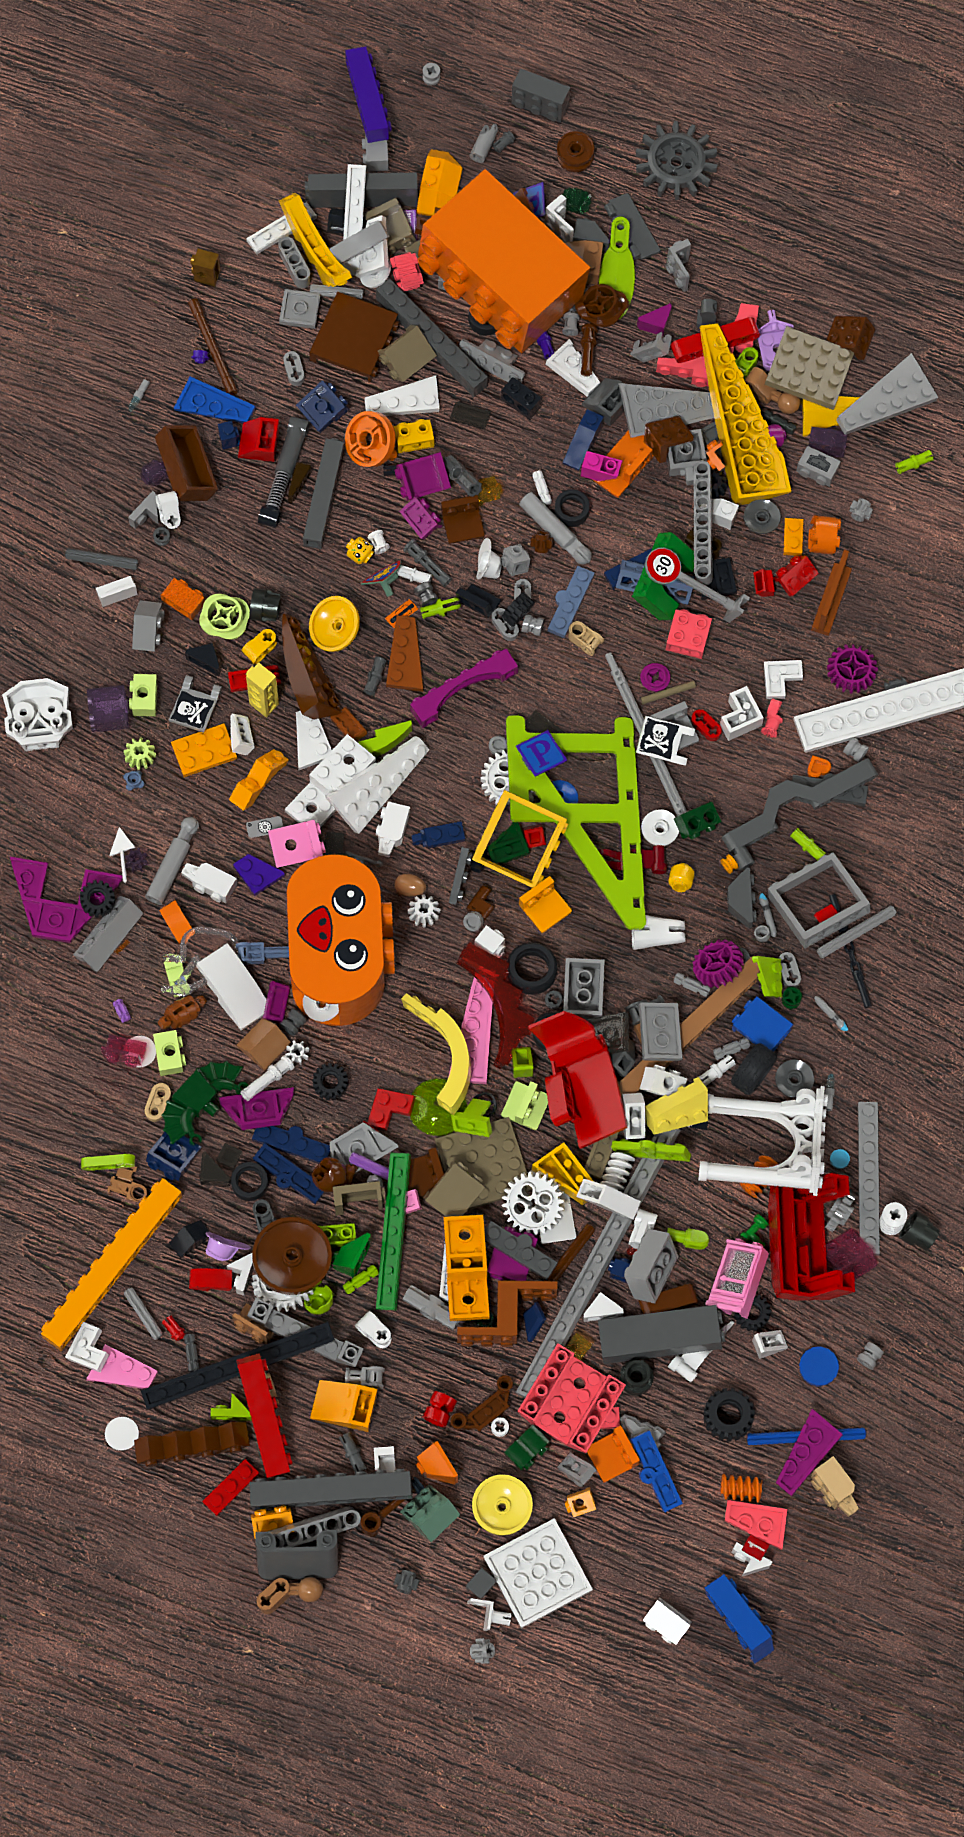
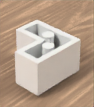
(744, 717)

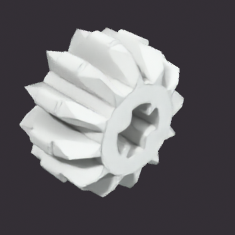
(423, 903)

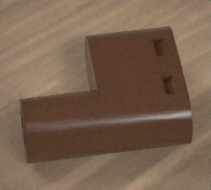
(479, 904)

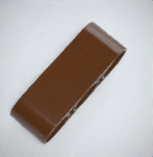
(672, 1299)

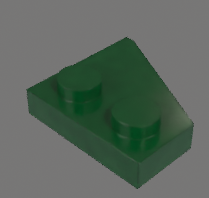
(508, 846)

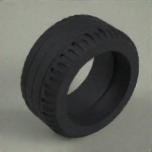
(536, 950)
(754, 1069)

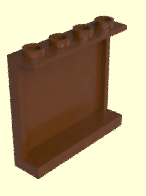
(354, 334)

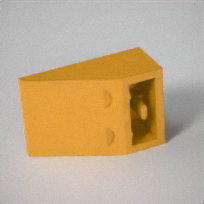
(344, 1404)

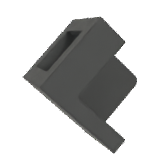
(481, 1583)

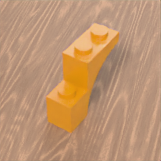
(260, 774)

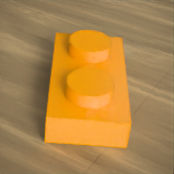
(793, 536)

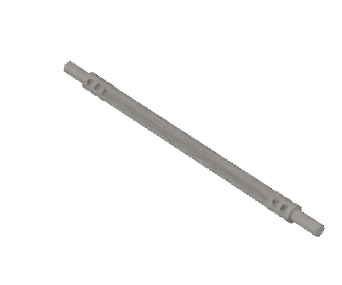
(638, 719)

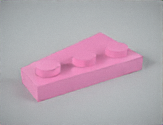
(124, 1371)

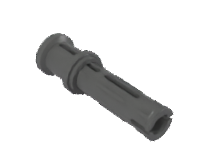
(422, 555)

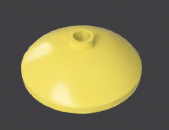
(498, 1491)

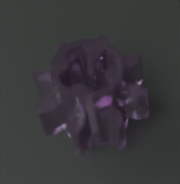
(132, 857)

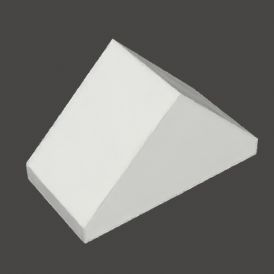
(602, 1309)
(769, 1343)

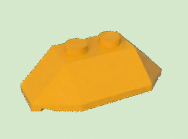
(439, 182)

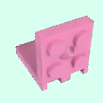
(306, 840)

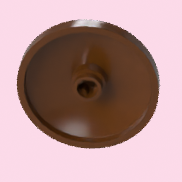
(291, 1255)

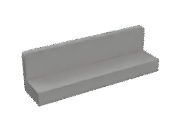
(108, 933)

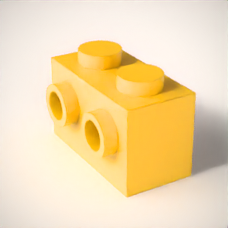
(414, 436)

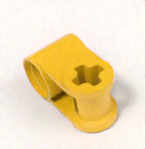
(258, 648)

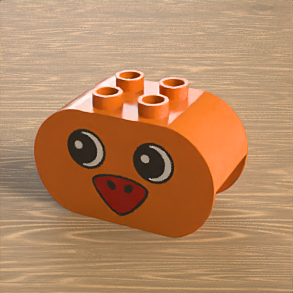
(338, 937)

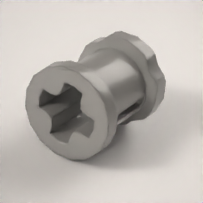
(570, 325)

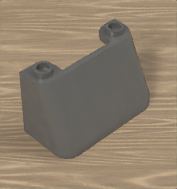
(297, 1562)

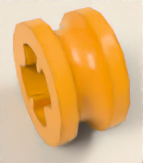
(729, 863)

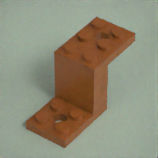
(507, 1301)

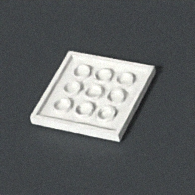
(537, 1573)

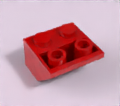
(259, 439)

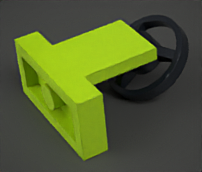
(472, 1119)

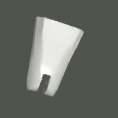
(658, 932)

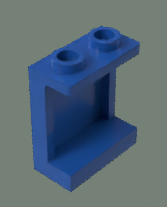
(762, 1024)

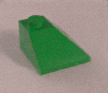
(351, 1255)

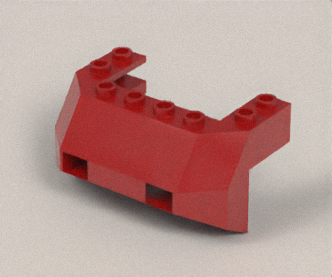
(800, 1244)

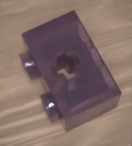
(828, 441)

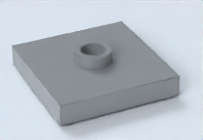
(299, 308)

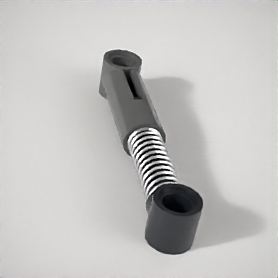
(296, 433)

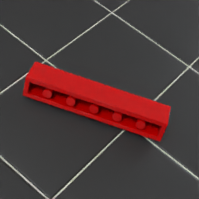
(263, 1416)

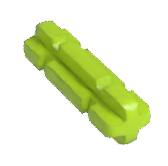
(360, 1279)

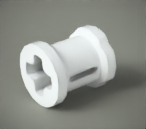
(378, 541)

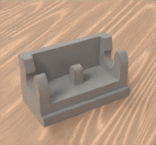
(652, 349)

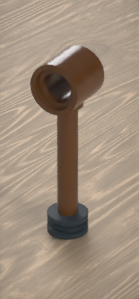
(377, 1518)

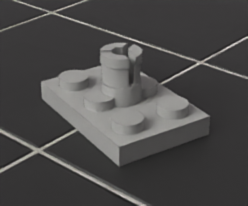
(660, 1031)

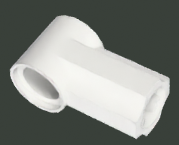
(644, 1221)

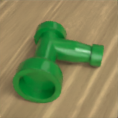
(749, 1235)

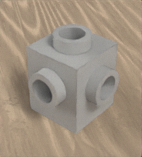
(515, 560)

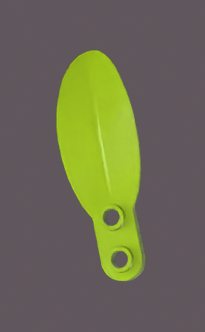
(618, 264)

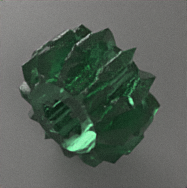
(577, 200)

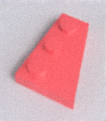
(758, 1520)

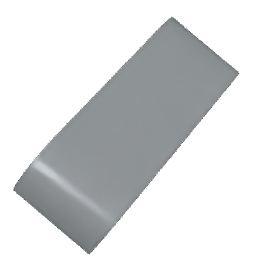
(297, 269)

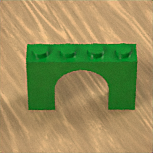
(651, 594)

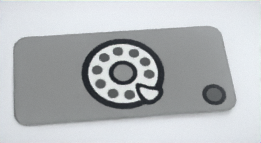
(261, 827)

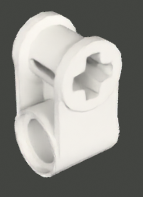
(168, 506)
(372, 1327)

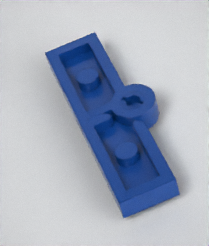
(655, 1471)

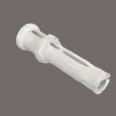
(274, 1073)

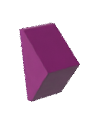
(656, 320)

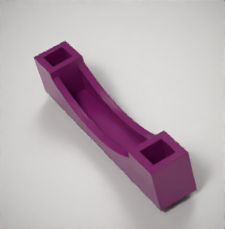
(498, 666)

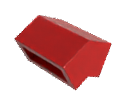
(764, 583)

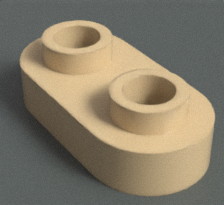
(157, 1103)

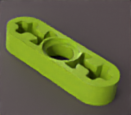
(108, 1162)

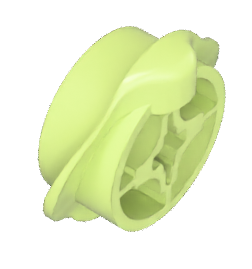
(216, 601)

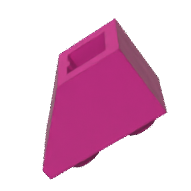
(600, 467)

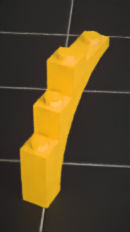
(316, 250)

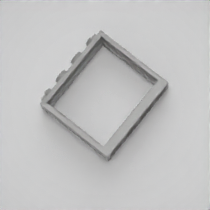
(830, 925)

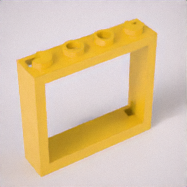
(545, 860)

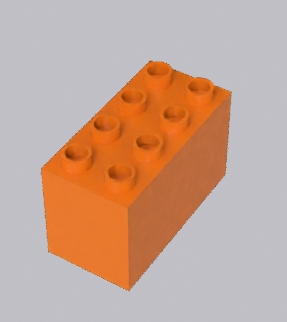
(502, 262)

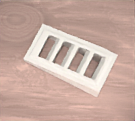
(238, 745)

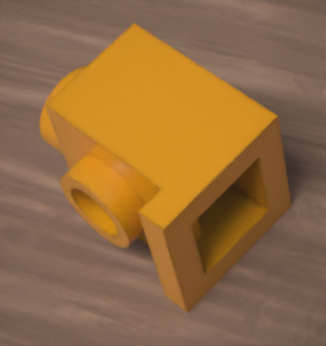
(588, 1505)

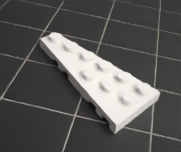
(373, 786)

